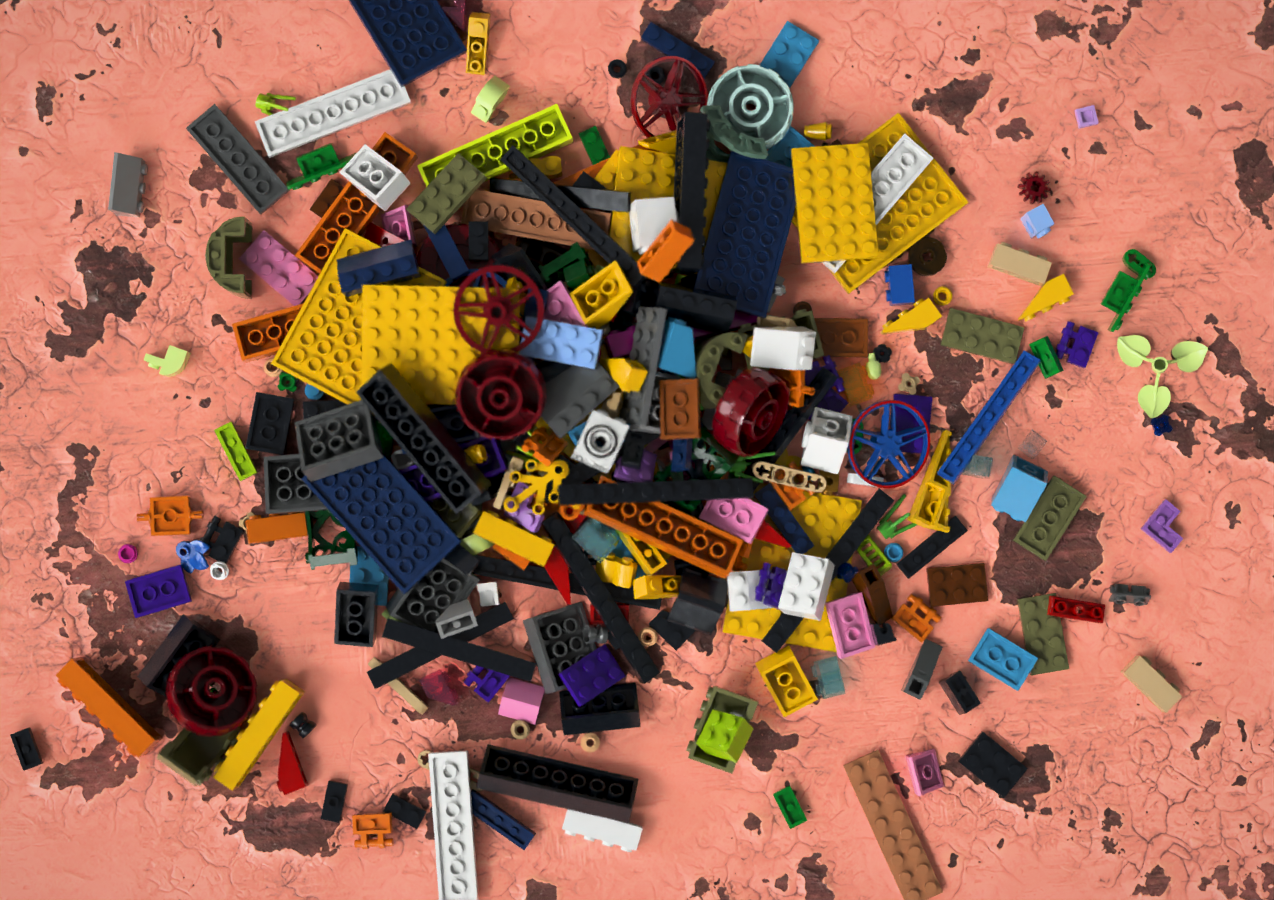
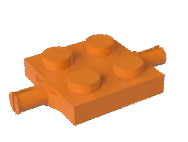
(796, 382)
(170, 515)

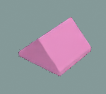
(399, 223)
(521, 700)
(924, 771)

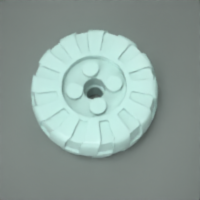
(765, 91)

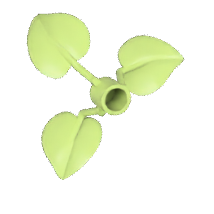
(1134, 350)

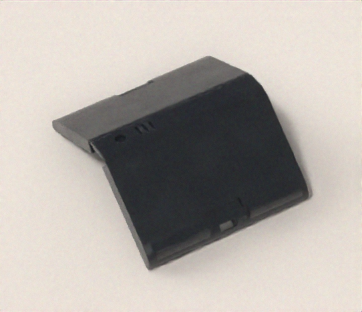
(699, 601)

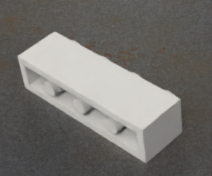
(606, 830)

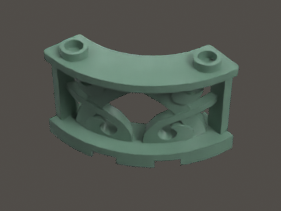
(722, 132)

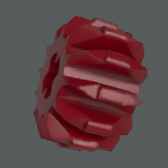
(1032, 195)

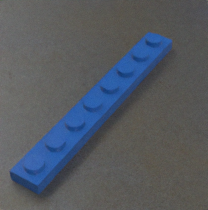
(989, 417)

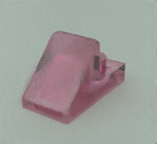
(457, 14)

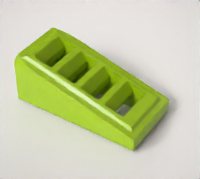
(883, 559)

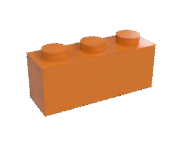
(665, 251)
(275, 527)

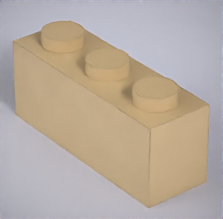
(1019, 264)
(1151, 683)

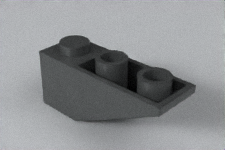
(922, 669)

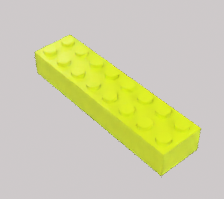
(532, 135)

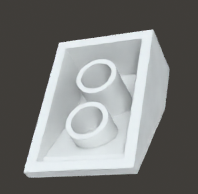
(375, 177)
(783, 348)
(742, 591)

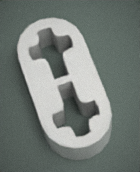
(855, 479)

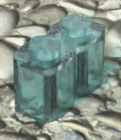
(829, 677)

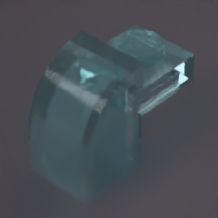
(979, 467)

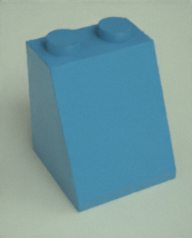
(677, 349)
(1019, 489)

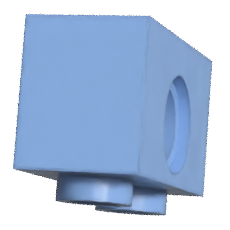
(1037, 222)

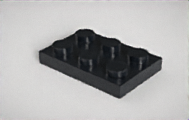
(270, 423)
(992, 764)

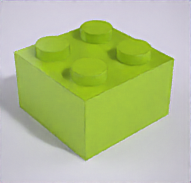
(724, 736)

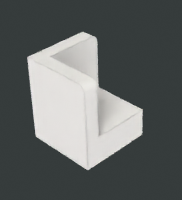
(488, 594)

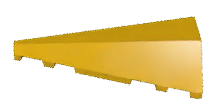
(932, 500)

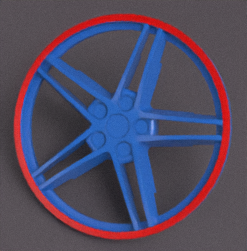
(887, 444)

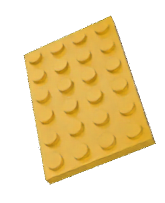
(834, 203)

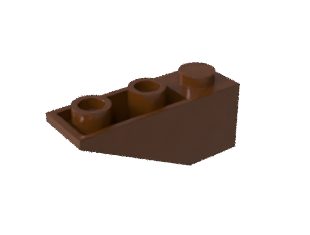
(874, 593)

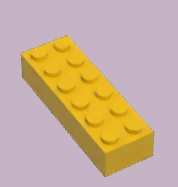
(258, 735)

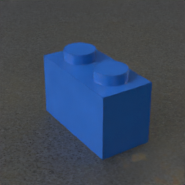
(900, 285)

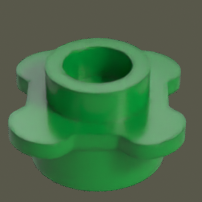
(283, 385)

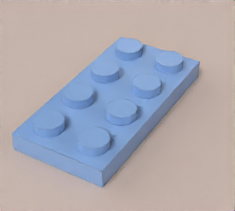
(564, 343)

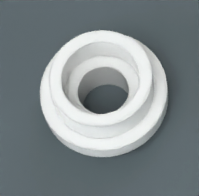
(216, 574)

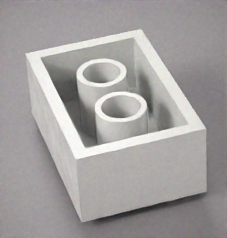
(806, 586)

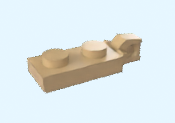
(505, 488)

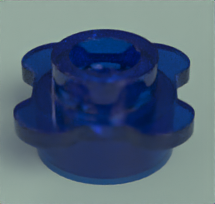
(1156, 425)
(847, 572)

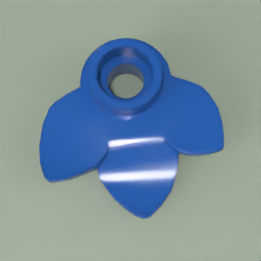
(194, 558)

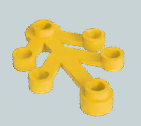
(538, 484)

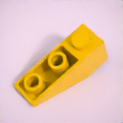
(477, 43)
(1050, 293)
(916, 319)
(626, 373)
(656, 586)

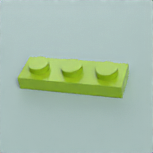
(236, 451)

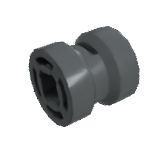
(595, 634)

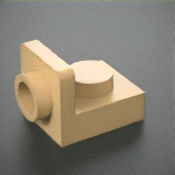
(613, 405)

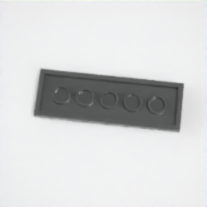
(237, 159)
(646, 351)

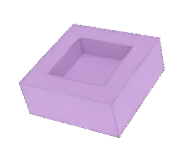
(1086, 116)

